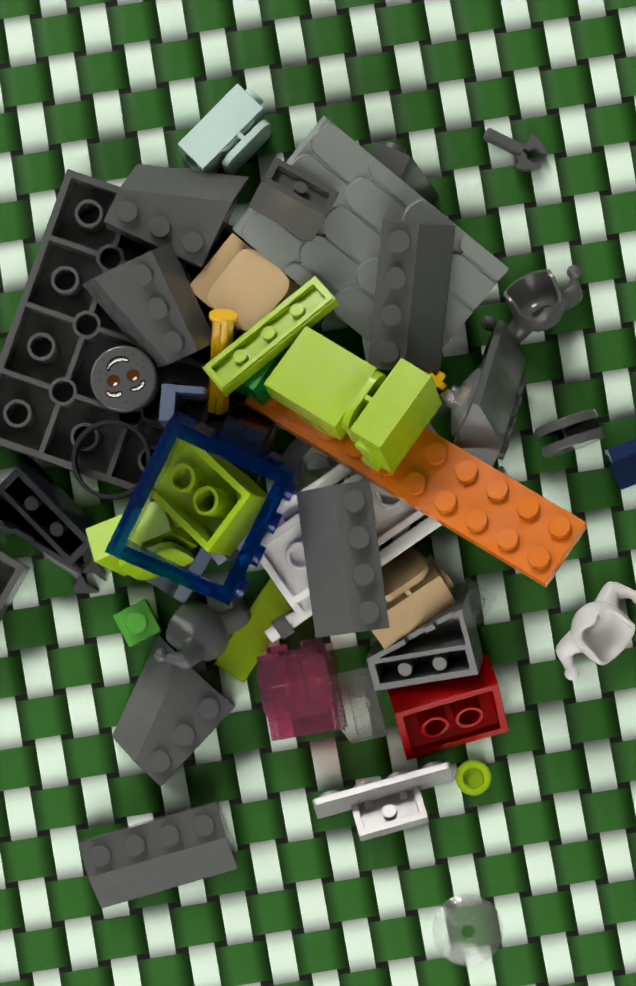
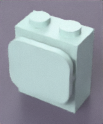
(227, 133)

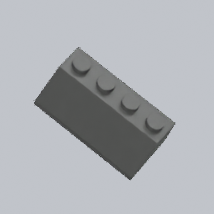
(411, 294)
(495, 398)
(342, 559)
(158, 854)

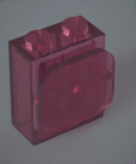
(300, 690)

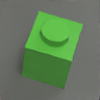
(138, 623)

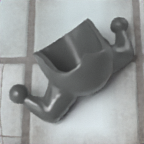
(538, 302)
(201, 632)

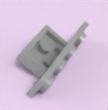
(387, 803)

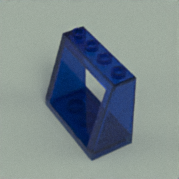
(211, 440)

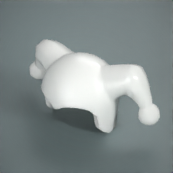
(598, 629)

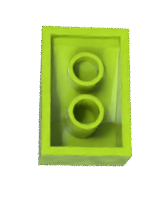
(209, 498)

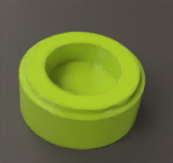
(473, 777)

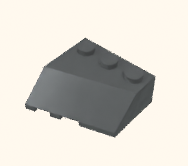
(176, 208)
(153, 305)
(168, 715)

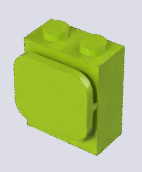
(318, 381)
(391, 414)
(155, 532)

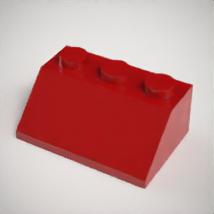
(448, 712)

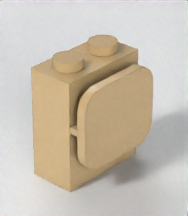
(242, 282)
(413, 593)

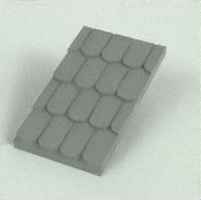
(348, 242)

